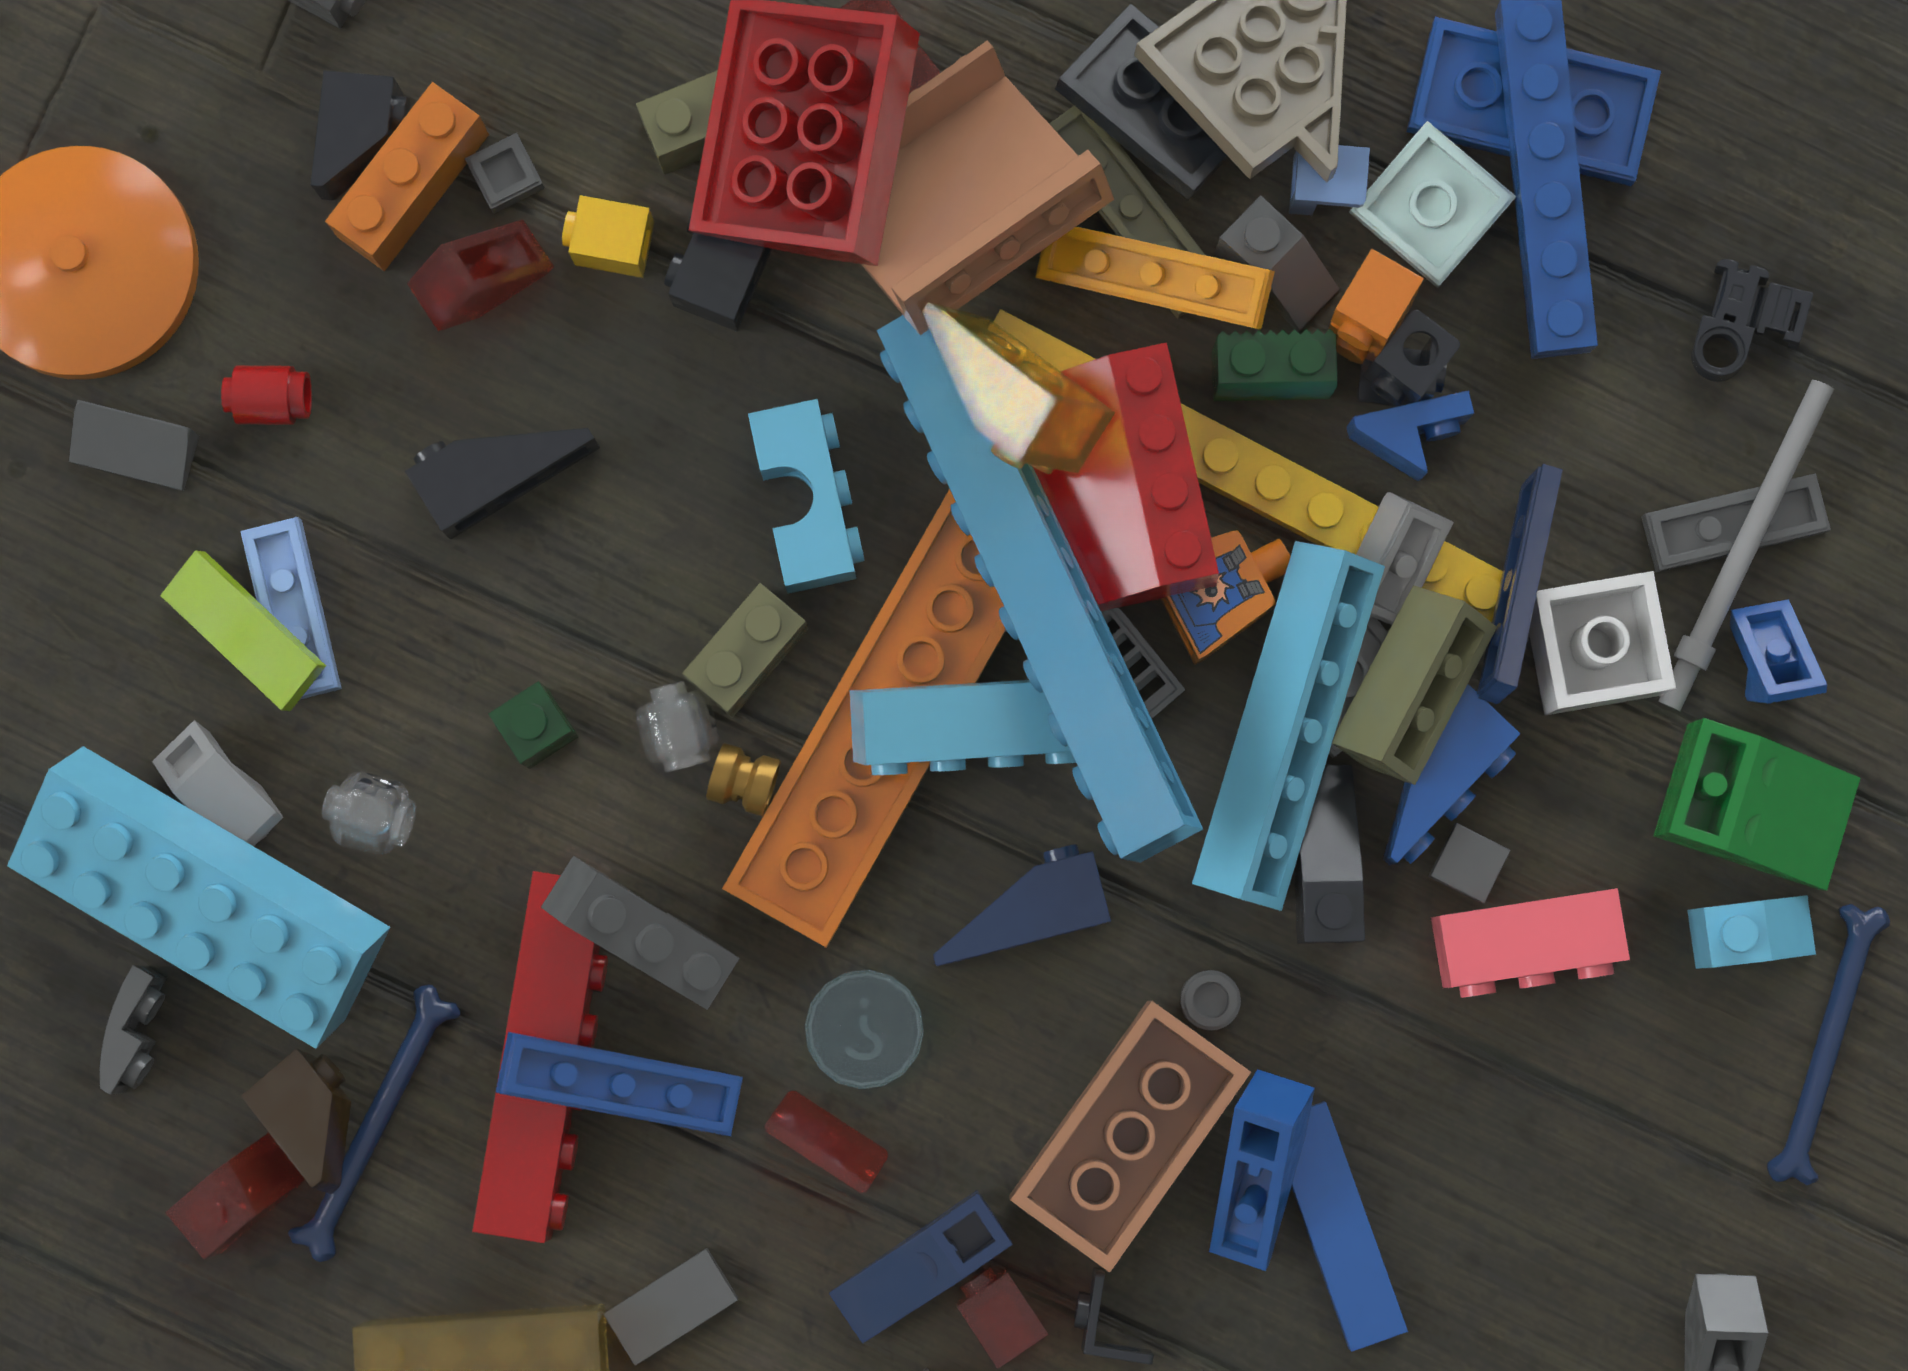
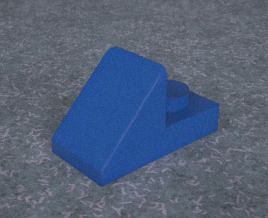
(1395, 431)
(1775, 653)

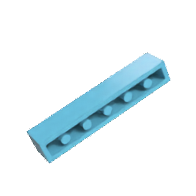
(1288, 724)

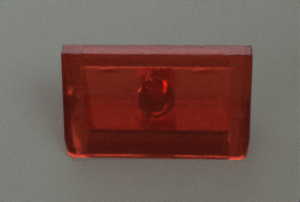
(826, 1141)

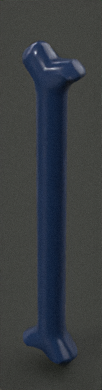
(1861, 930)
(429, 1014)

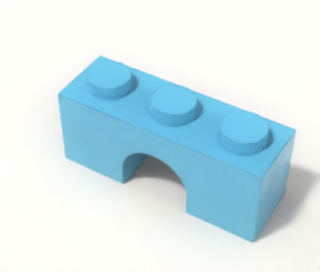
(797, 444)

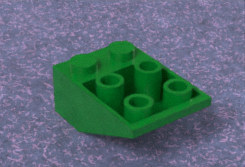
(1757, 804)

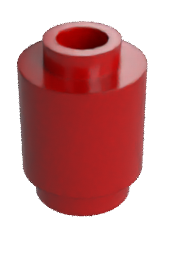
(267, 395)

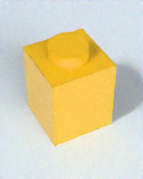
(609, 236)

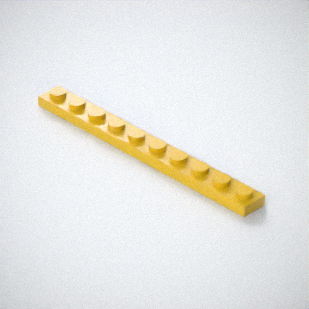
(1285, 489)

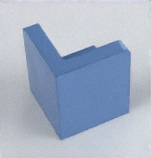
(1345, 189)

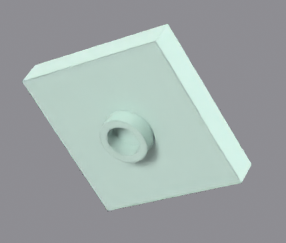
(1432, 204)

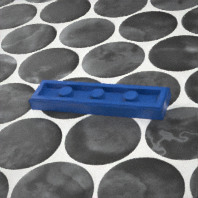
(618, 1084)
(1343, 1237)

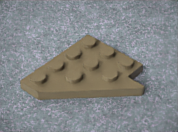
(1257, 76)

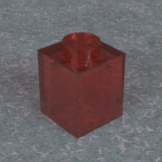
(1000, 1315)

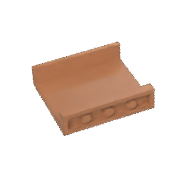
(976, 188)

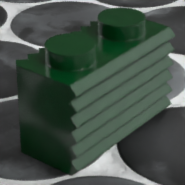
(1274, 366)

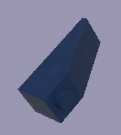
(1042, 904)

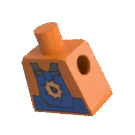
(1217, 614)

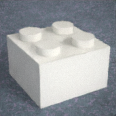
(1600, 643)

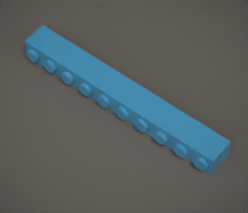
(1048, 610)

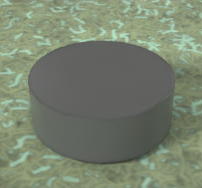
(1210, 1000)

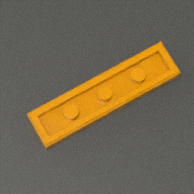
(1158, 276)

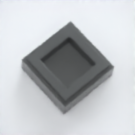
(504, 173)
(1469, 863)

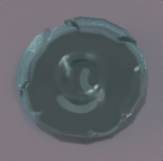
(864, 1029)

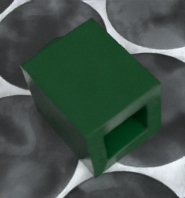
(533, 725)

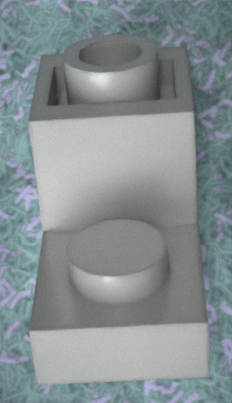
(215, 787)

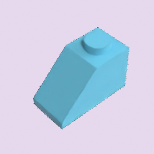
(1751, 932)

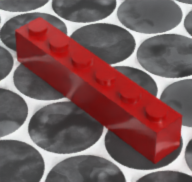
(532, 1137)

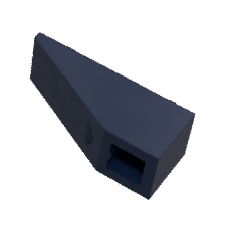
(921, 1267)

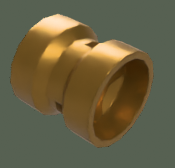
(738, 777)

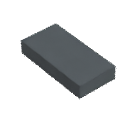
(671, 1306)

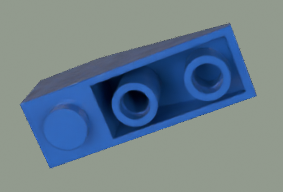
(1471, 744)

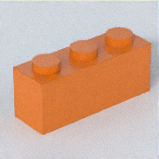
(407, 176)

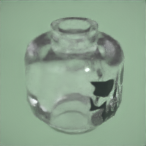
(677, 727)
(369, 813)

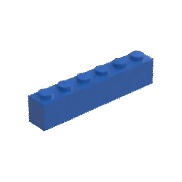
(1546, 177)

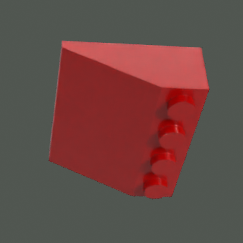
(805, 129)
(1137, 498)

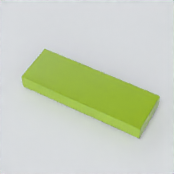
(243, 630)

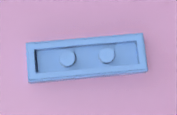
(289, 591)

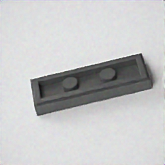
(1710, 526)

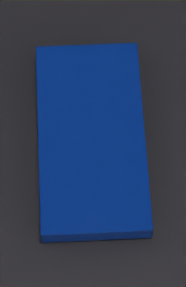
(1465, 100)

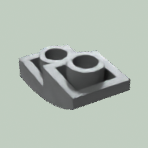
(124, 1048)

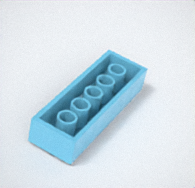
(197, 896)

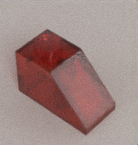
(478, 273)
(235, 1197)

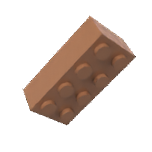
(1129, 1135)

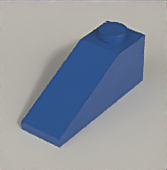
(1260, 1167)

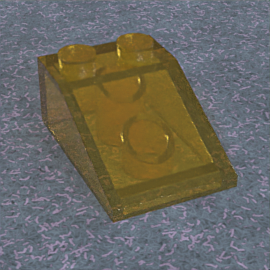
(1016, 395)

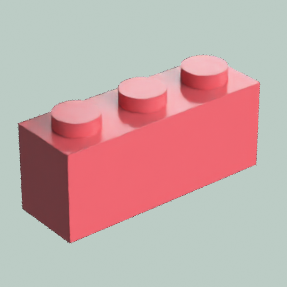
(1530, 942)

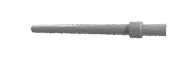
(1695, 650)

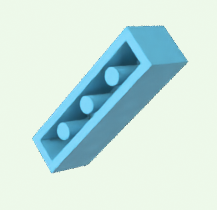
(952, 725)

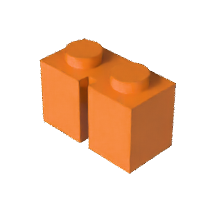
(1373, 307)

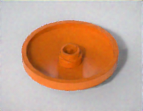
(91, 262)

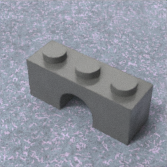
(639, 933)

